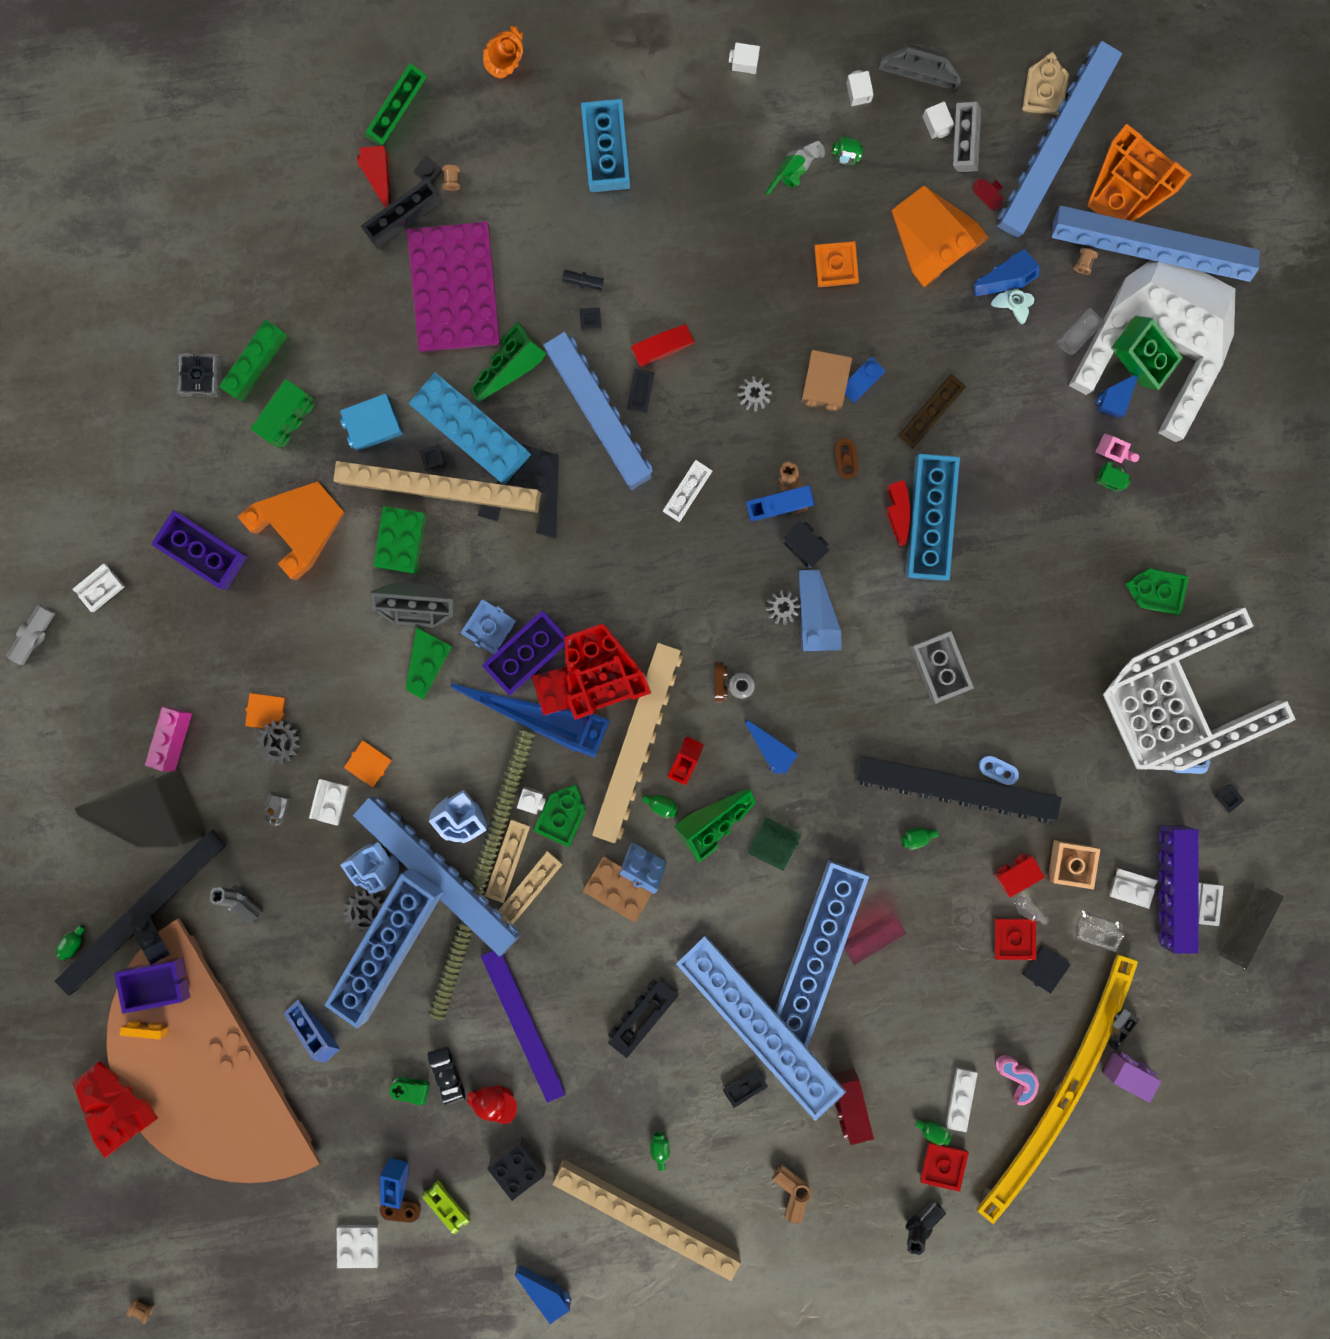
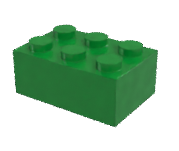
(1147, 352)
(283, 414)
(400, 540)

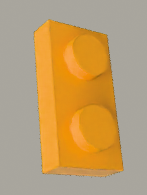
(136, 1029)

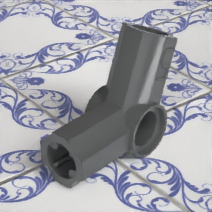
(236, 901)

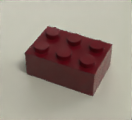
(852, 1109)

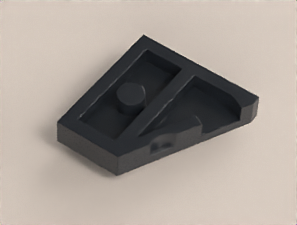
(1122, 1027)

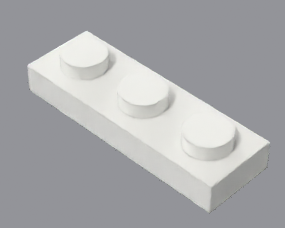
(687, 491)
(961, 1099)

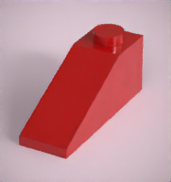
(376, 168)

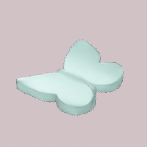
(1015, 301)

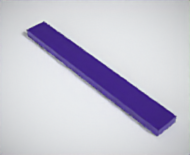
(523, 1026)

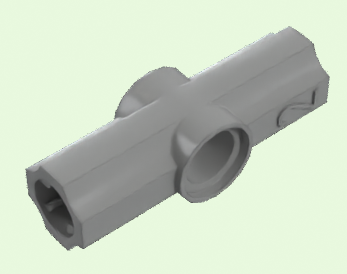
(30, 634)

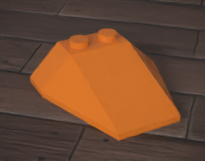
(1134, 178)
(934, 233)

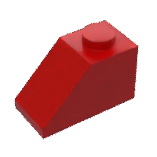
(685, 760)

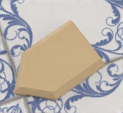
(1045, 86)

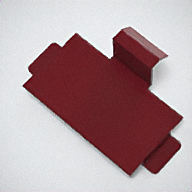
(989, 193)

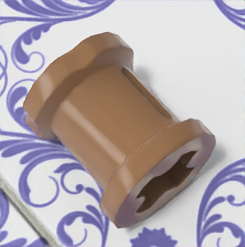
(451, 177)
(1085, 261)
(140, 1311)

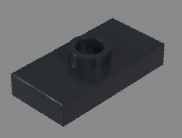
(640, 390)

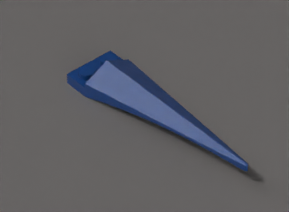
(577, 735)

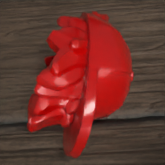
(493, 1104)

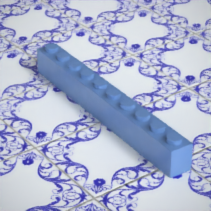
(1059, 139)
(1155, 243)
(457, 894)

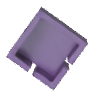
(1132, 1075)

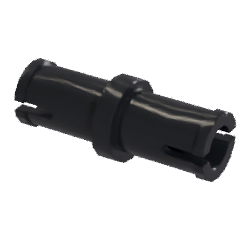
(582, 280)

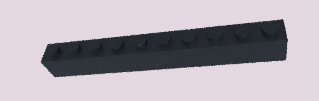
(958, 788)

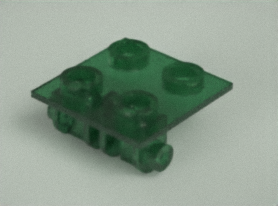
(774, 844)

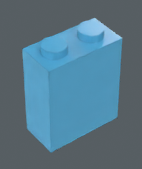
(371, 422)

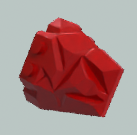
(600, 671)
(110, 1109)

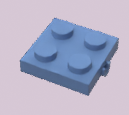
(488, 626)
(643, 868)

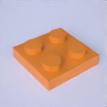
(836, 264)

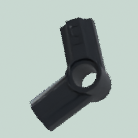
(921, 1227)

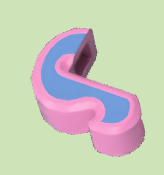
(1022, 1074)

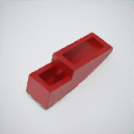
(662, 345)
(900, 511)

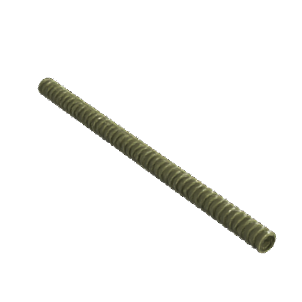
(482, 871)

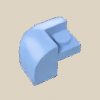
(458, 818)
(371, 868)

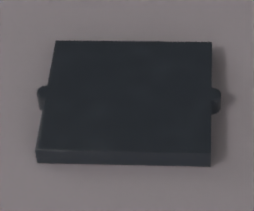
(1046, 969)

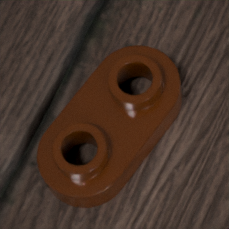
(846, 459)
(720, 690)
(401, 1214)

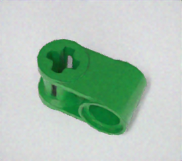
(413, 1090)

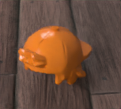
(503, 52)

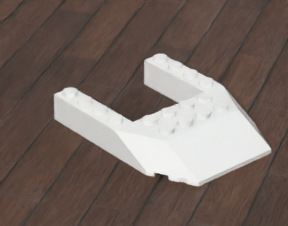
(1193, 314)
(1160, 712)

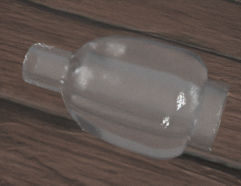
(1031, 909)

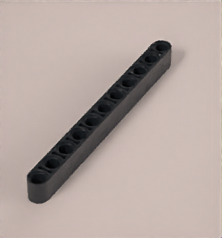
(149, 903)

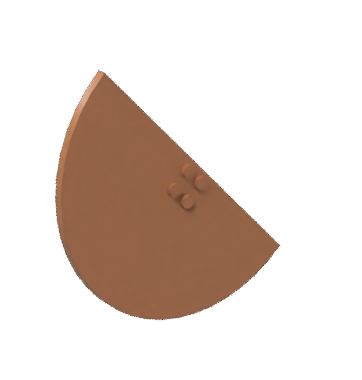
(208, 1081)

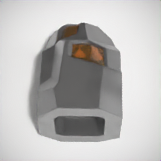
(275, 808)

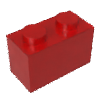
(1018, 875)

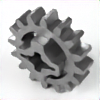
(283, 748)
(359, 907)

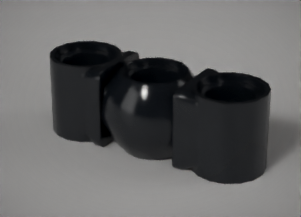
(446, 1075)

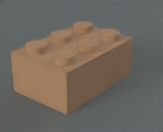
(615, 890)

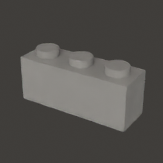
(967, 137)

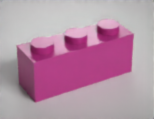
(168, 739)

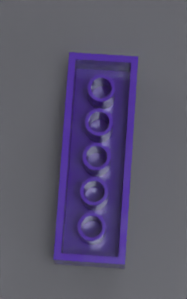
(1179, 889)

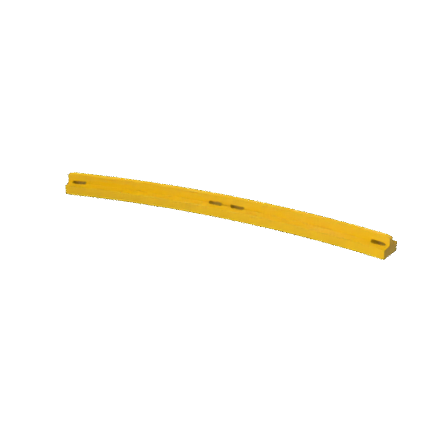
(1055, 1116)

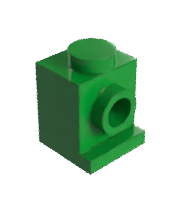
(1113, 478)

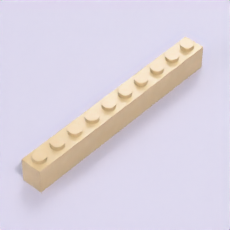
(437, 486)
(636, 743)
(647, 1219)

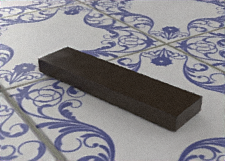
(931, 411)

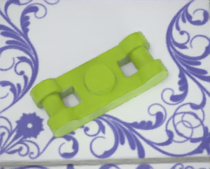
(445, 1207)

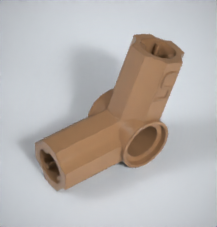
(789, 480)
(797, 1202)

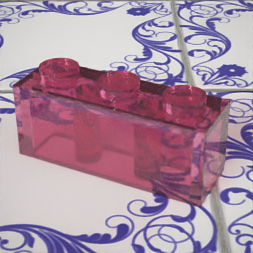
(873, 938)

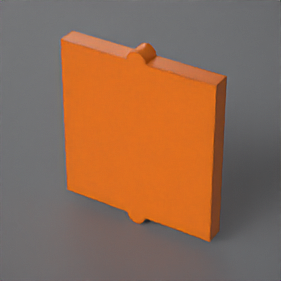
(264, 710)
(368, 763)

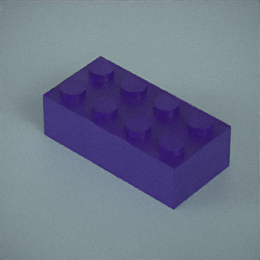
(199, 550)
(526, 653)

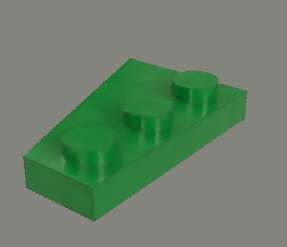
(425, 663)

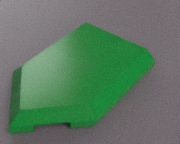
(1159, 590)
(561, 815)

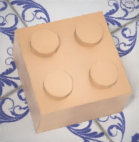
(1073, 864)

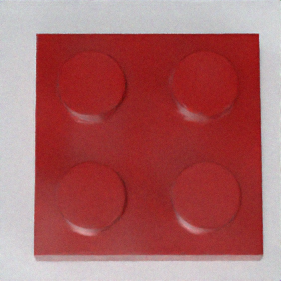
(552, 690)
(1014, 939)
(944, 1166)

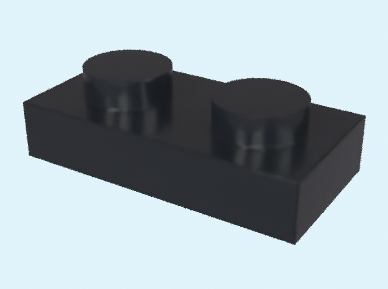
(745, 1088)

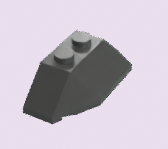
(922, 65)
(412, 604)

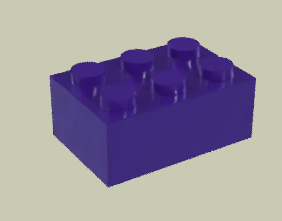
(152, 985)

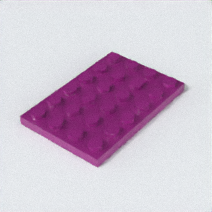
(453, 287)

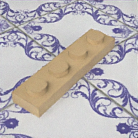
(507, 861)
(530, 887)

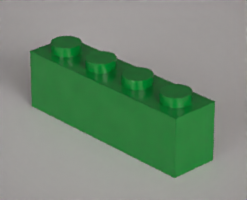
(394, 105)
(253, 360)

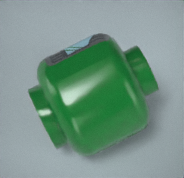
(847, 150)

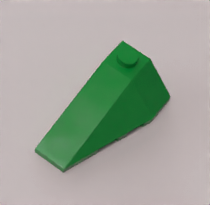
(515, 358)
(705, 827)

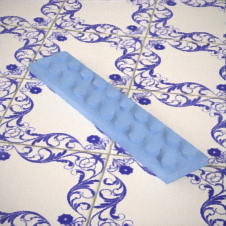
(761, 1028)

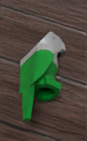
(796, 164)

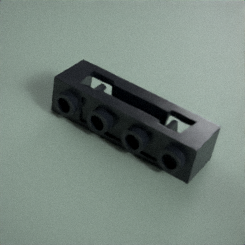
(621, 1042)

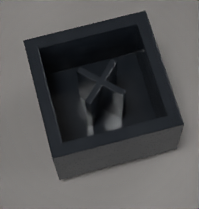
(805, 544)
(516, 1169)

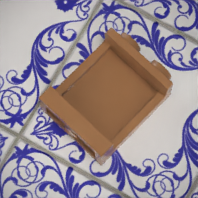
(826, 380)

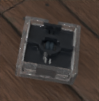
(198, 375)

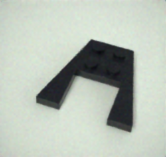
(540, 474)

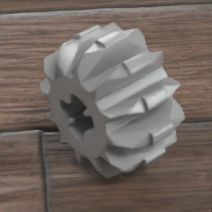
(747, 392)
(784, 614)

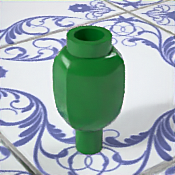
(661, 805)
(918, 837)
(69, 943)
(934, 1132)
(660, 1150)

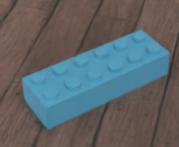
(469, 428)
(932, 517)

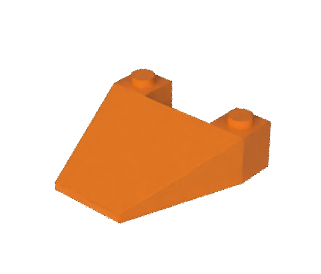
(302, 519)

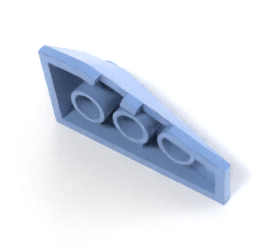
(817, 617)

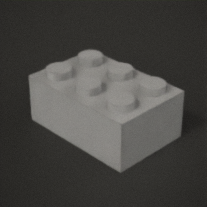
(941, 667)

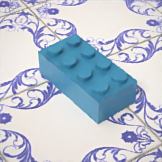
(605, 145)

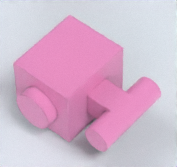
(1115, 449)

